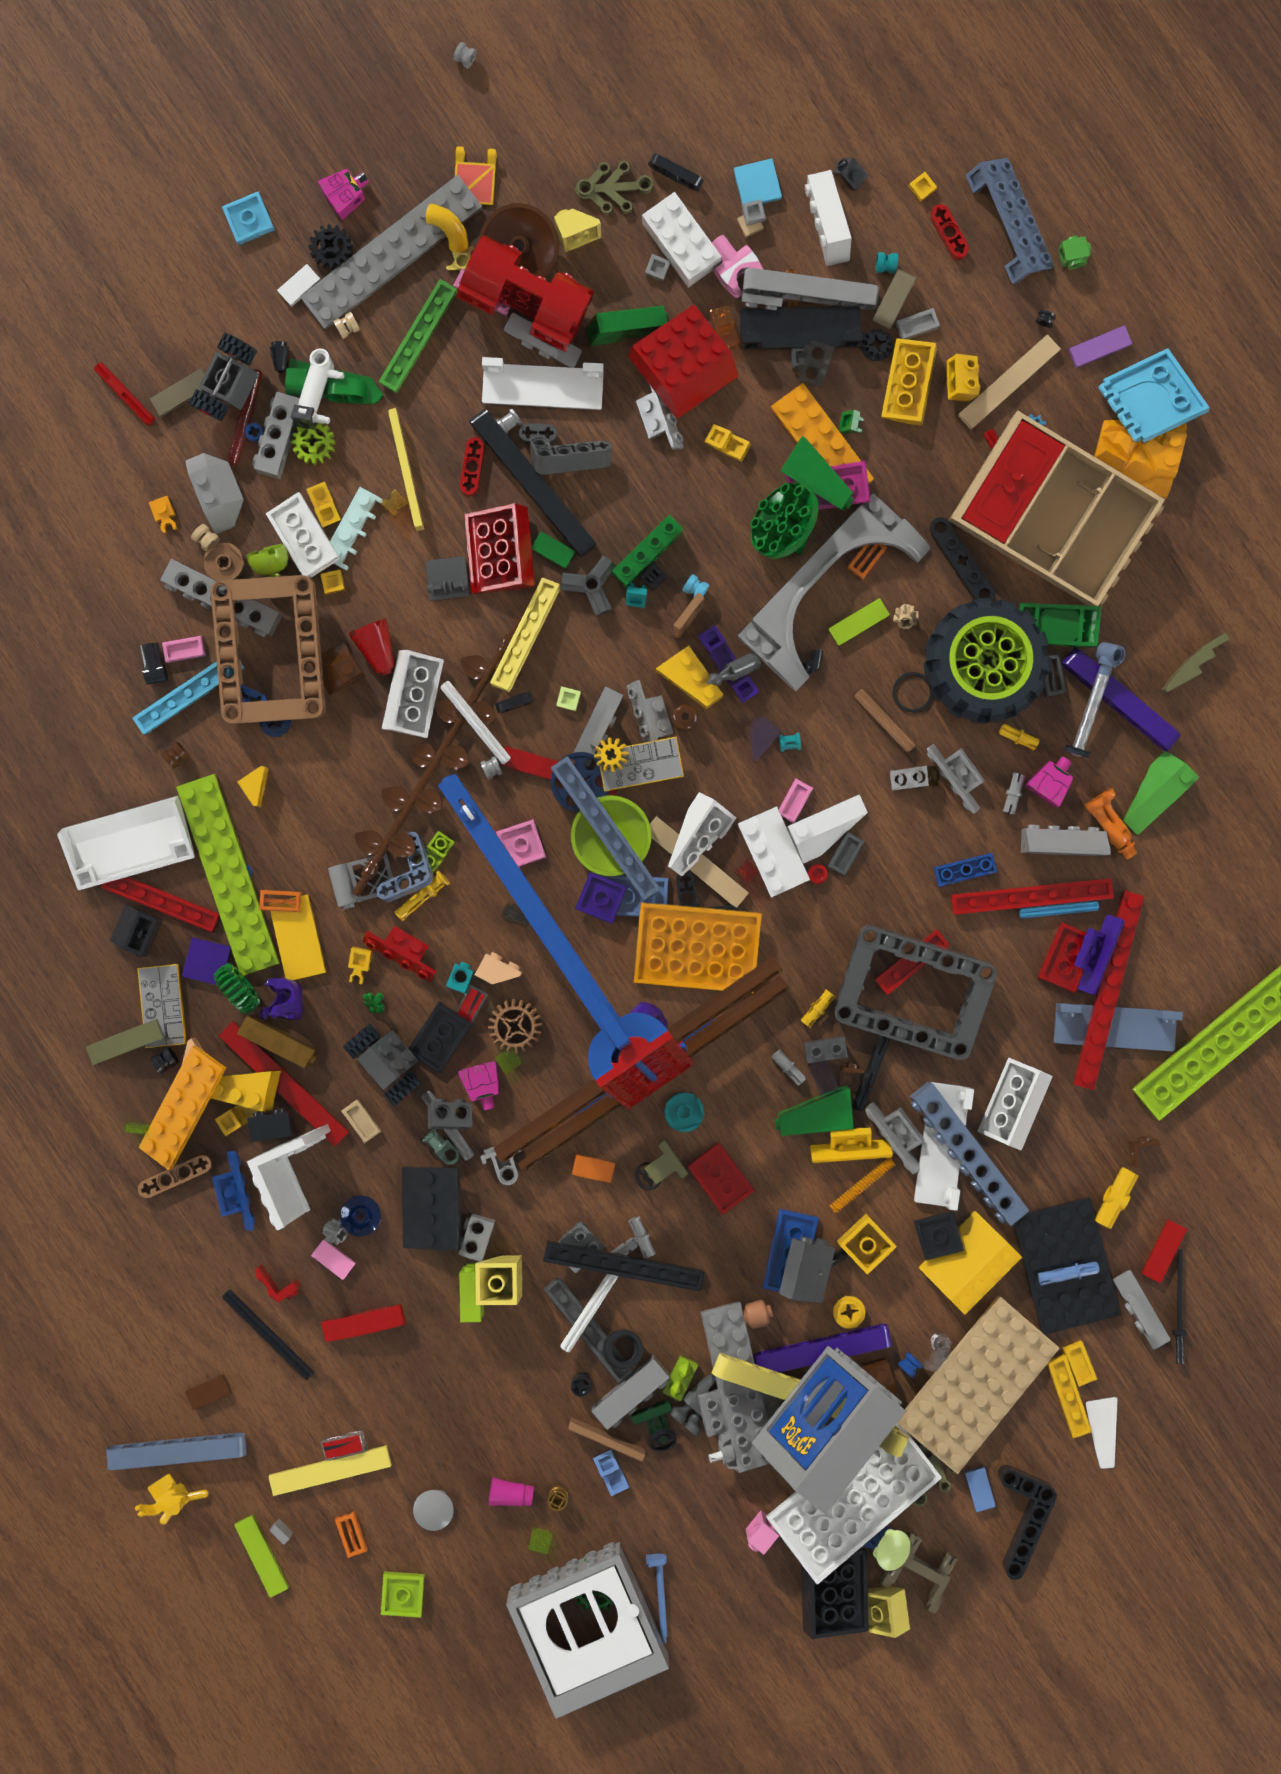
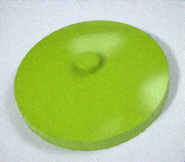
(631, 823)

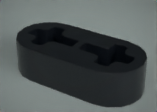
(514, 702)

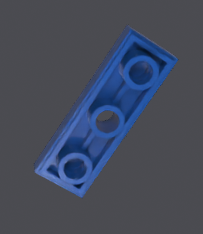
(954, 873)

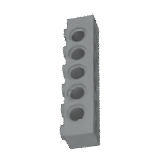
(176, 572)

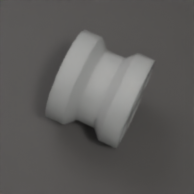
(464, 55)
(491, 768)

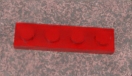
(904, 968)

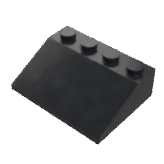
(839, 1601)

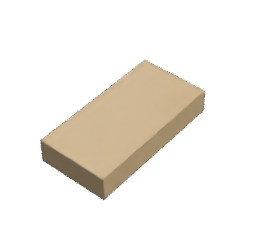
(361, 1120)

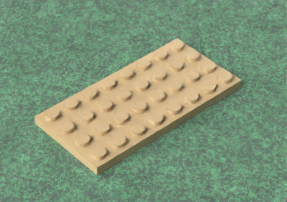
(977, 1384)

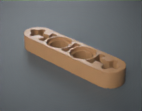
(175, 1176)

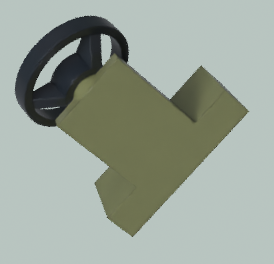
(660, 1167)

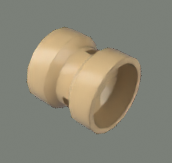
(350, 322)
(204, 537)

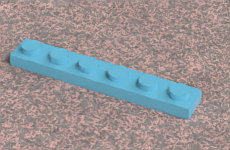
(180, 698)

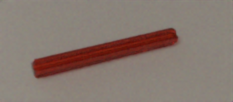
(243, 421)

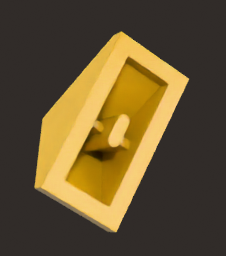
(254, 785)

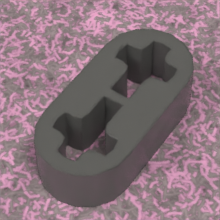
(537, 428)

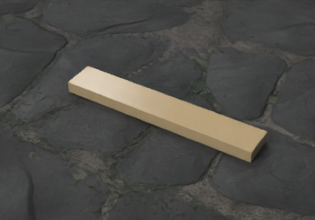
(1009, 382)
(704, 868)

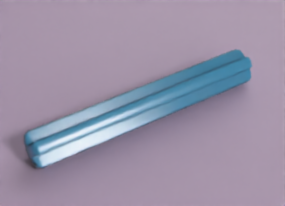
(1058, 909)

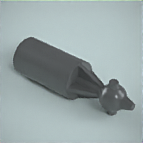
(736, 669)

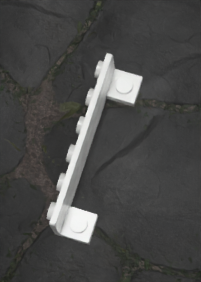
(542, 385)
(937, 1170)

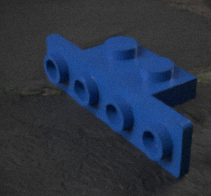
(231, 1192)

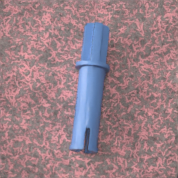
(1068, 1273)

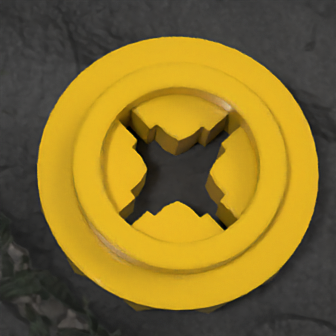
(857, 1316)

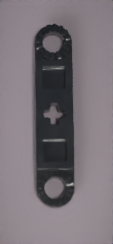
(953, 548)

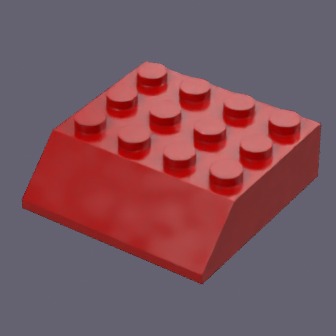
(684, 361)

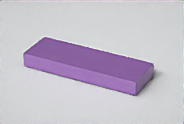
(1100, 346)

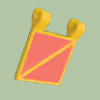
(478, 176)

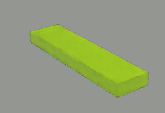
(261, 1555)

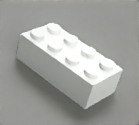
(681, 239)

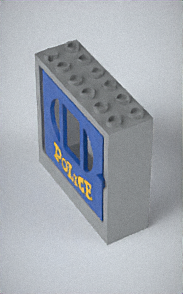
(840, 1450)

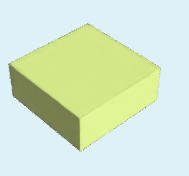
(568, 698)

